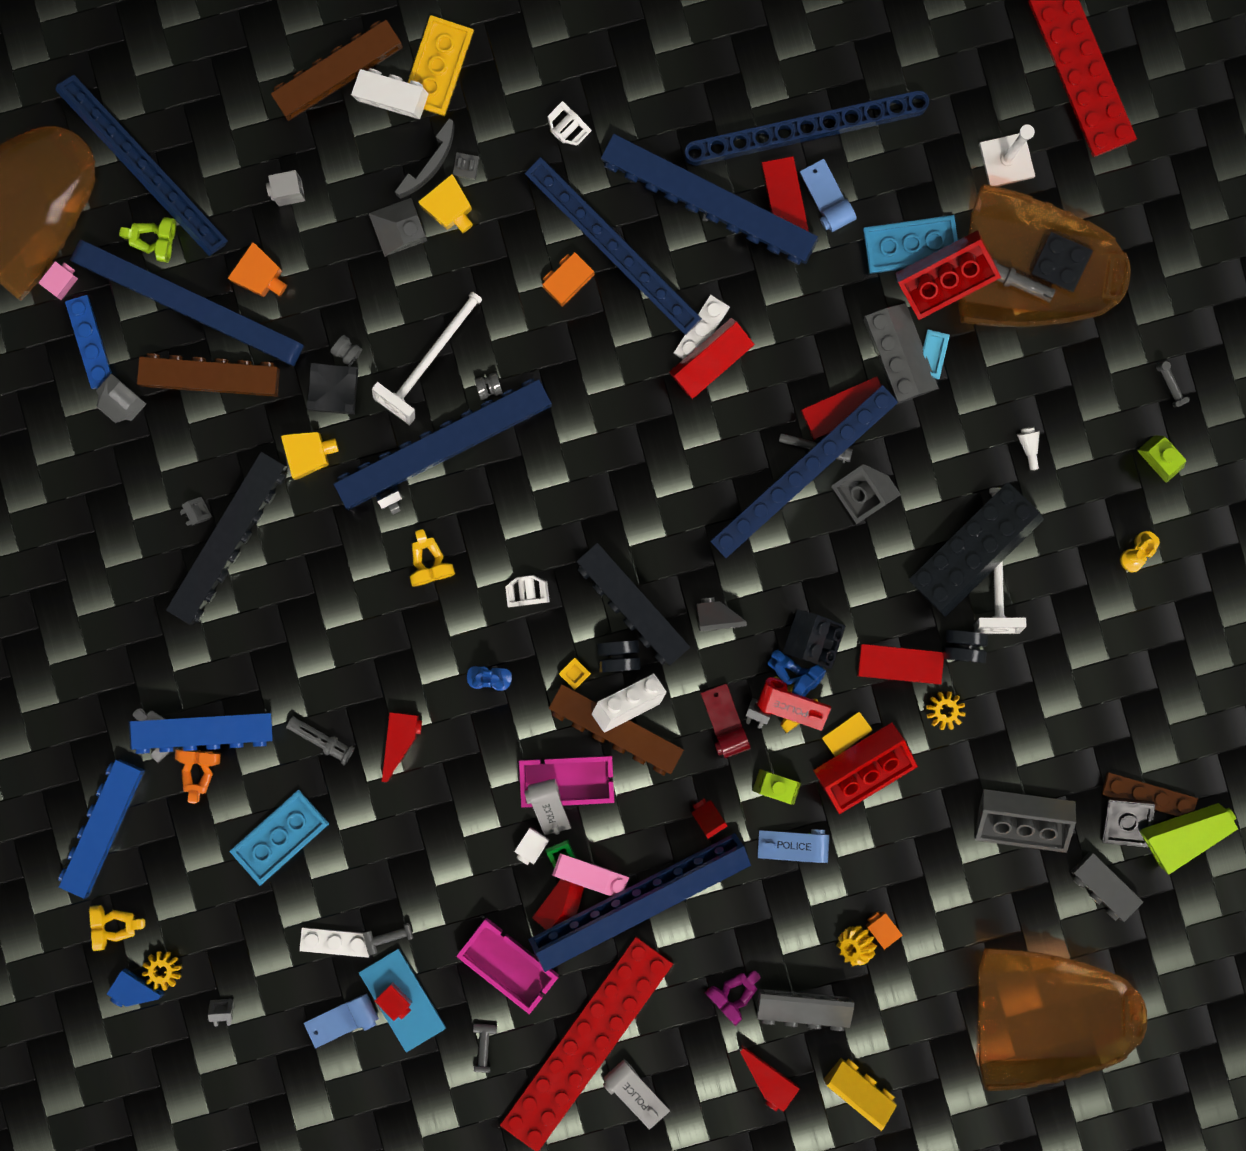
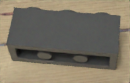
(1106, 887)

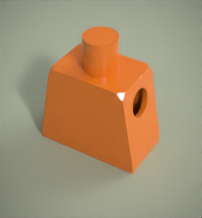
(257, 273)

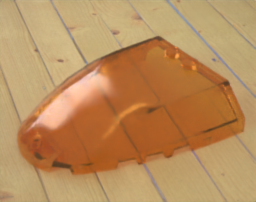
(42, 194)
(1015, 235)
(1052, 1019)

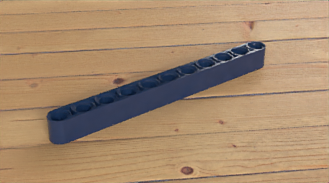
(814, 120)
(186, 302)

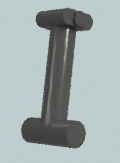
(1164, 368)
(371, 942)
(484, 1030)

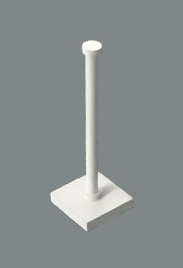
(1008, 158)
(395, 401)
(999, 623)

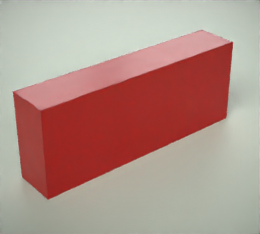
(784, 191)
(711, 358)
(828, 413)
(900, 664)

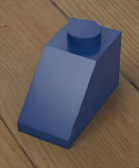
(132, 990)

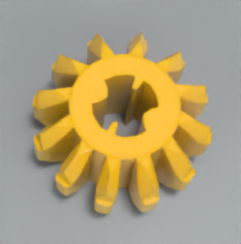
(942, 717)
(856, 945)
(153, 968)

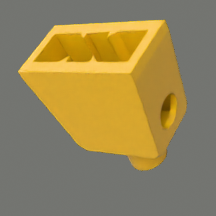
(448, 205)
(307, 452)

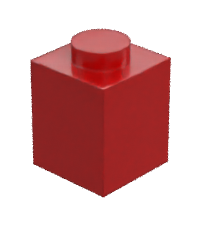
(394, 1002)

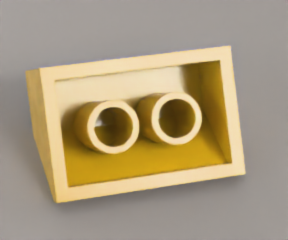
(861, 1092)

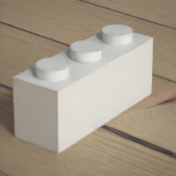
(390, 93)
(628, 703)

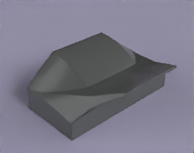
(118, 400)

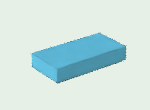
(935, 350)

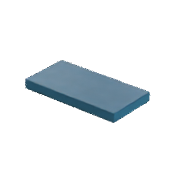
(904, 243)
(279, 837)
(423, 1018)

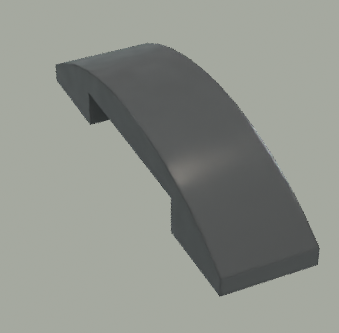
(410, 184)

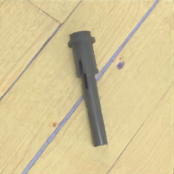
(807, 444)

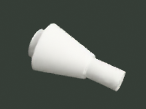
(1029, 440)

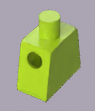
(1162, 457)
(776, 787)

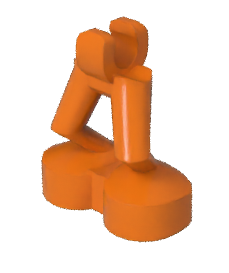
(204, 759)

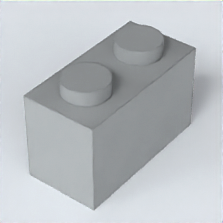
(285, 188)

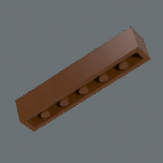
(336, 70)
(208, 376)
(625, 737)

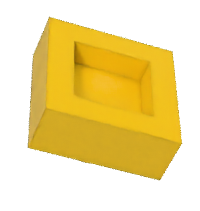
(574, 673)

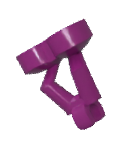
(720, 997)

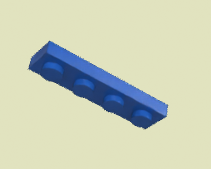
(89, 340)

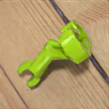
(162, 246)

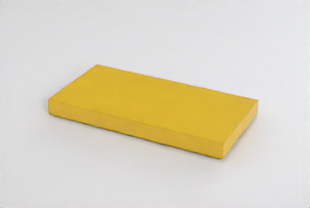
(440, 61)

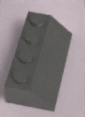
(900, 352)
(1025, 820)
(805, 1009)

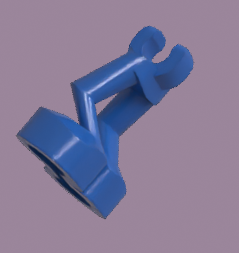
(483, 677)
(803, 684)

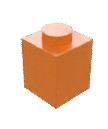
(883, 929)

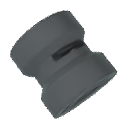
(344, 349)
(493, 383)

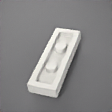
(711, 315)
(333, 942)

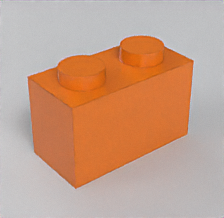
(567, 278)

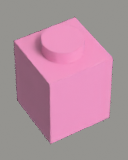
(59, 279)

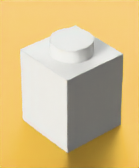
(531, 846)

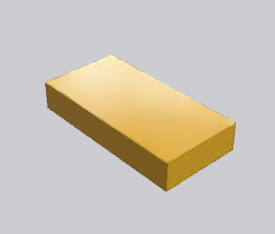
(847, 734)

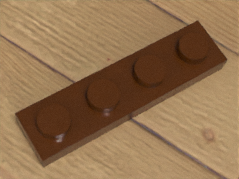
(1165, 800)

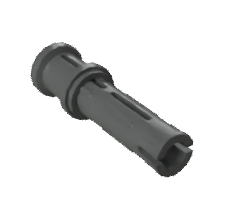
(1010, 277)
(329, 747)

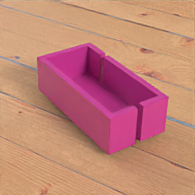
(578, 778)
(507, 966)

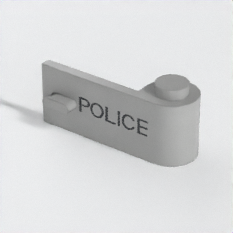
(548, 806)
(635, 1094)

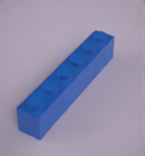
(200, 731)
(101, 828)

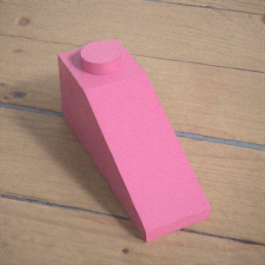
(589, 875)

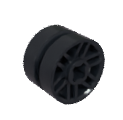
(966, 646)
(618, 656)

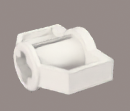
(571, 116)
(527, 591)

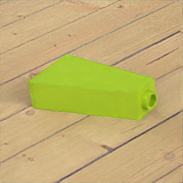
(1188, 835)

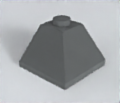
(398, 227)
(865, 492)
(717, 616)

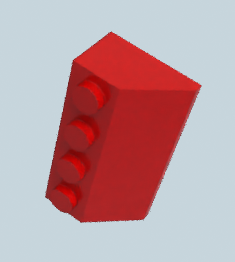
(948, 275)
(865, 768)

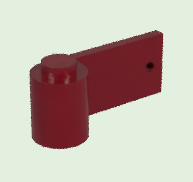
(725, 721)

